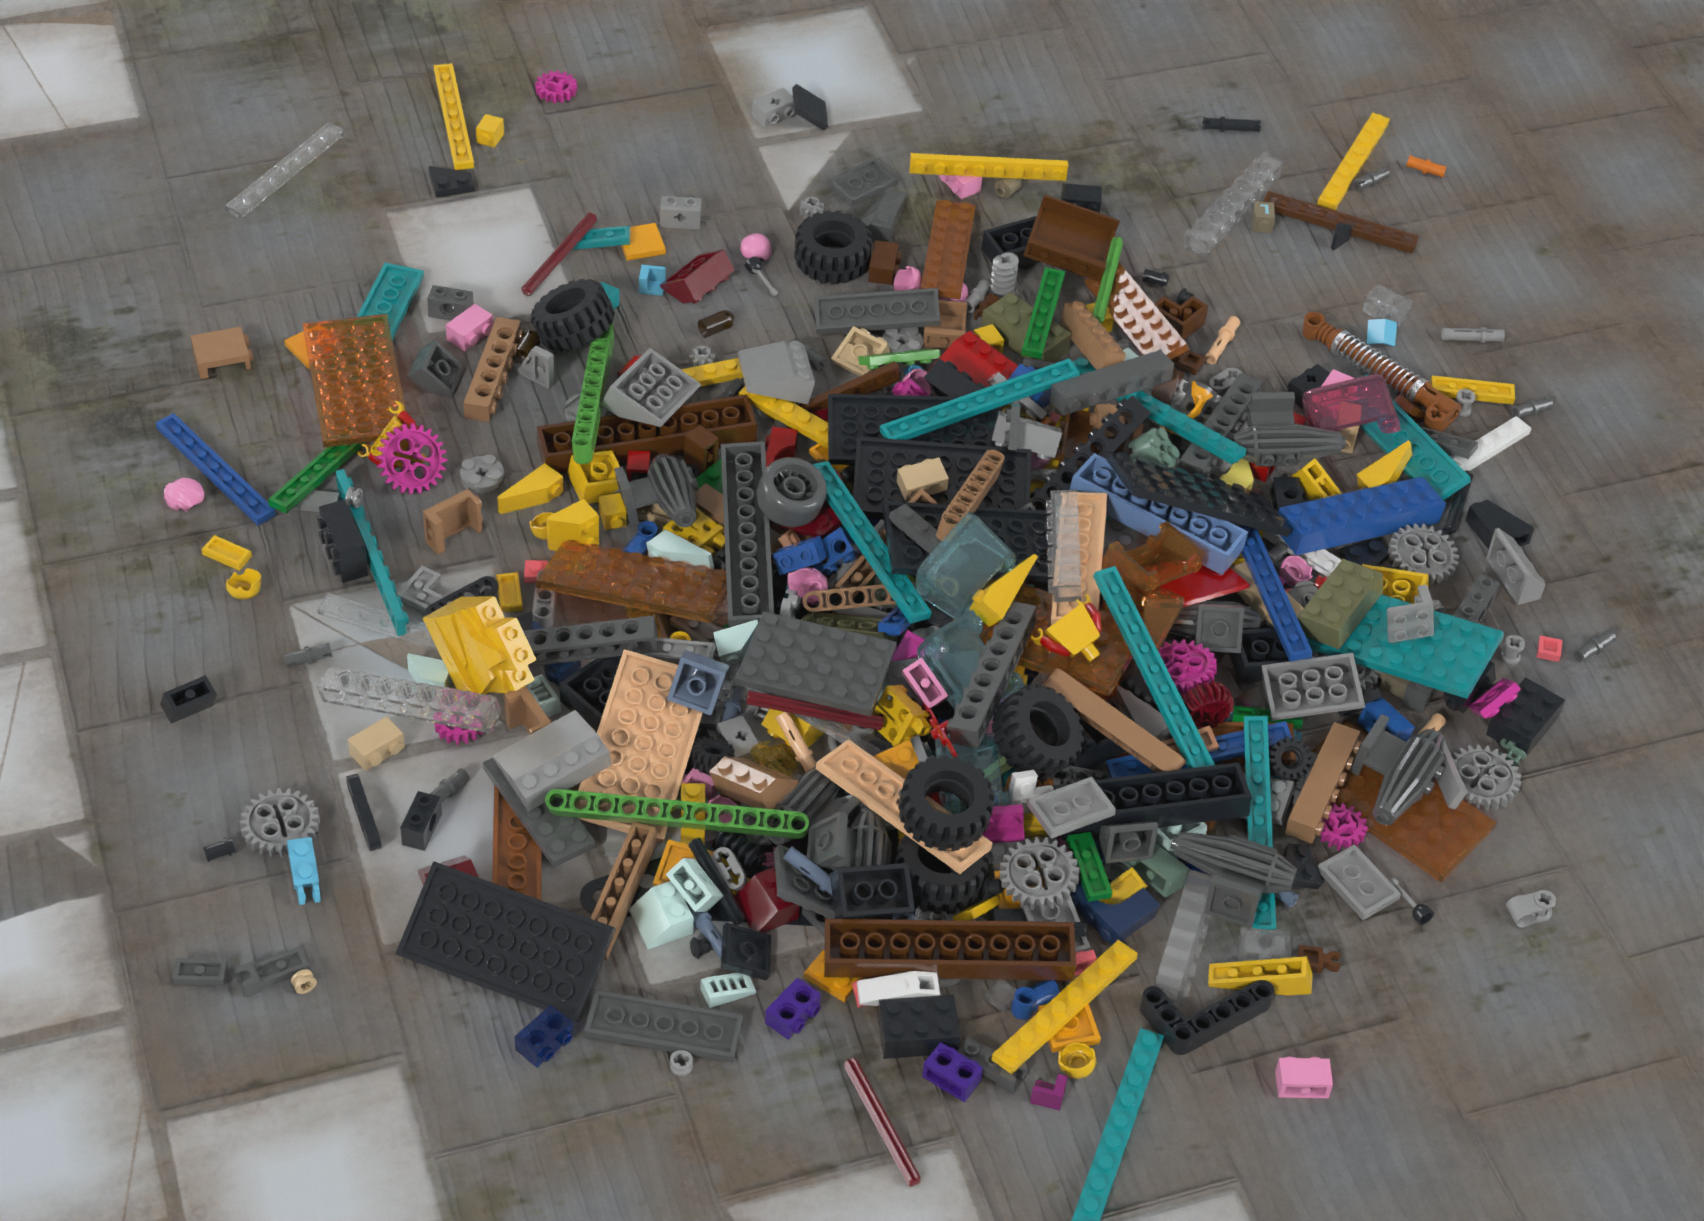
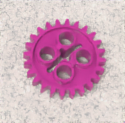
(416, 439)
(1188, 664)

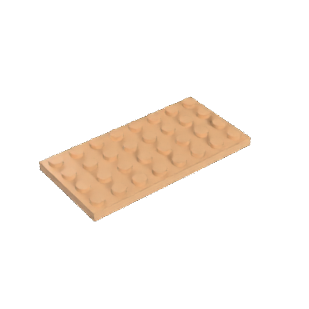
(645, 738)

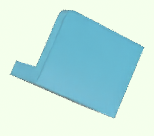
(650, 279)
(1381, 332)

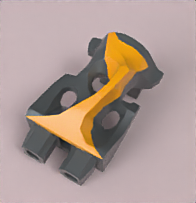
(1202, 397)

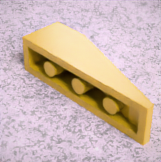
(995, 599)
(1286, 975)

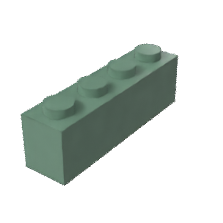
(1161, 872)

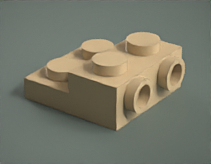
(858, 343)

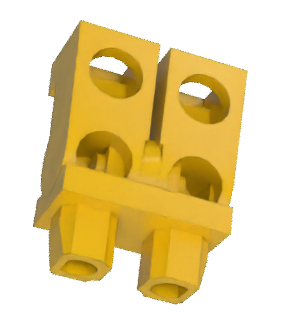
(702, 533)
(901, 716)

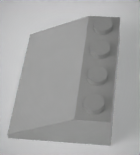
(778, 371)
(650, 390)
(1312, 686)
(553, 759)

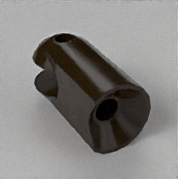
(715, 323)
(528, 342)

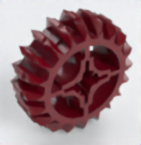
(1208, 704)

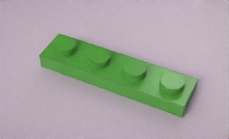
(906, 357)

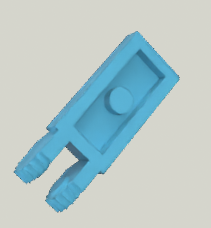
(303, 868)

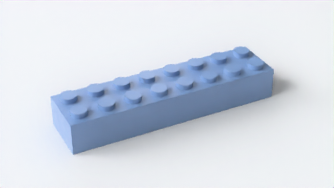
(1214, 536)

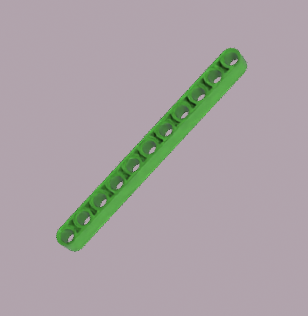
(592, 396)
(666, 808)

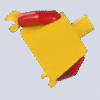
(403, 418)
(1073, 632)

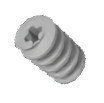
(1004, 273)

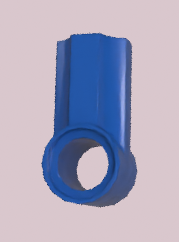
(646, 531)
(1028, 999)

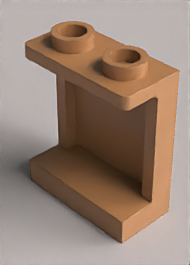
(951, 325)
(220, 349)
(451, 517)
(525, 710)

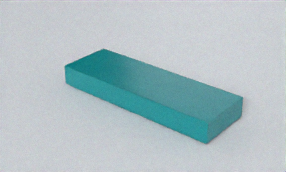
(604, 237)

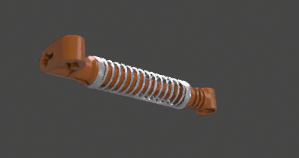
(1416, 389)

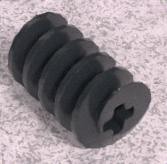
(745, 853)

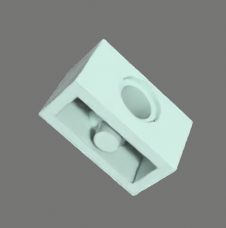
(694, 885)

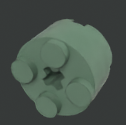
(1154, 447)

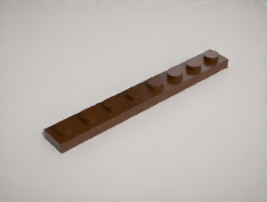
(1329, 219)

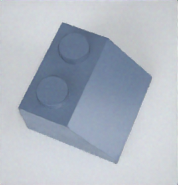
(697, 682)

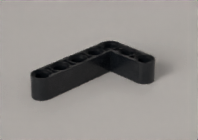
(1208, 1018)

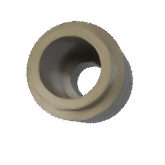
(1007, 186)

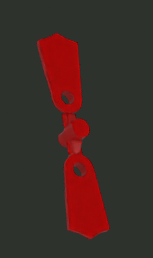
(940, 731)

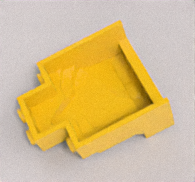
(481, 645)

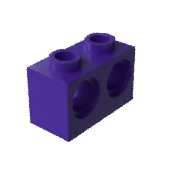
(789, 1006)
(949, 1076)

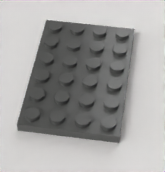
(816, 663)

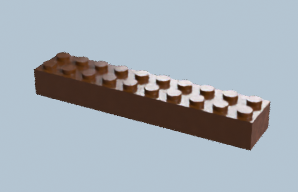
(726, 418)
(950, 949)

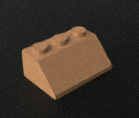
(751, 782)

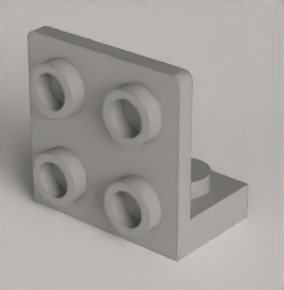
(1411, 620)

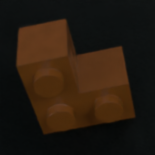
(1184, 318)

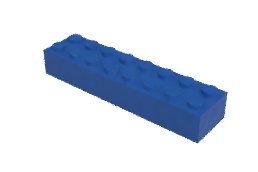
(1361, 515)

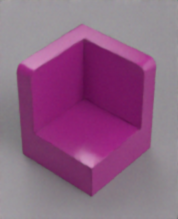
(1049, 1094)

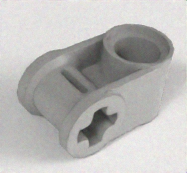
(1531, 907)

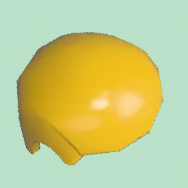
(539, 525)
(245, 585)
(1077, 1060)

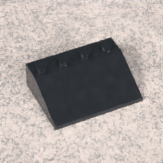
(590, 688)

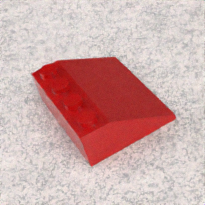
(977, 359)
(1206, 585)

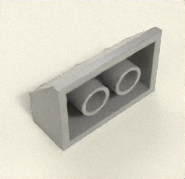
(1031, 435)
(1514, 568)

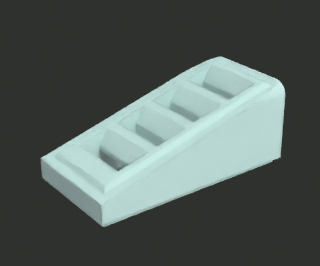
(545, 696)
(721, 997)

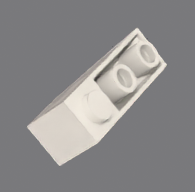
(897, 986)

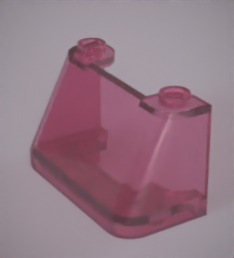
(1351, 405)

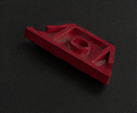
(822, 525)

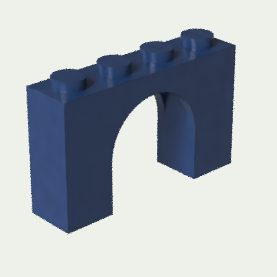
(1115, 920)

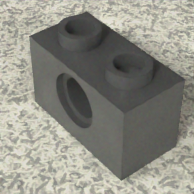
(448, 302)

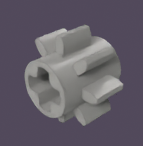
(811, 206)
(701, 355)

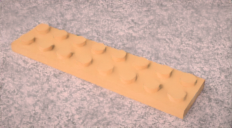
(1092, 522)
(878, 790)

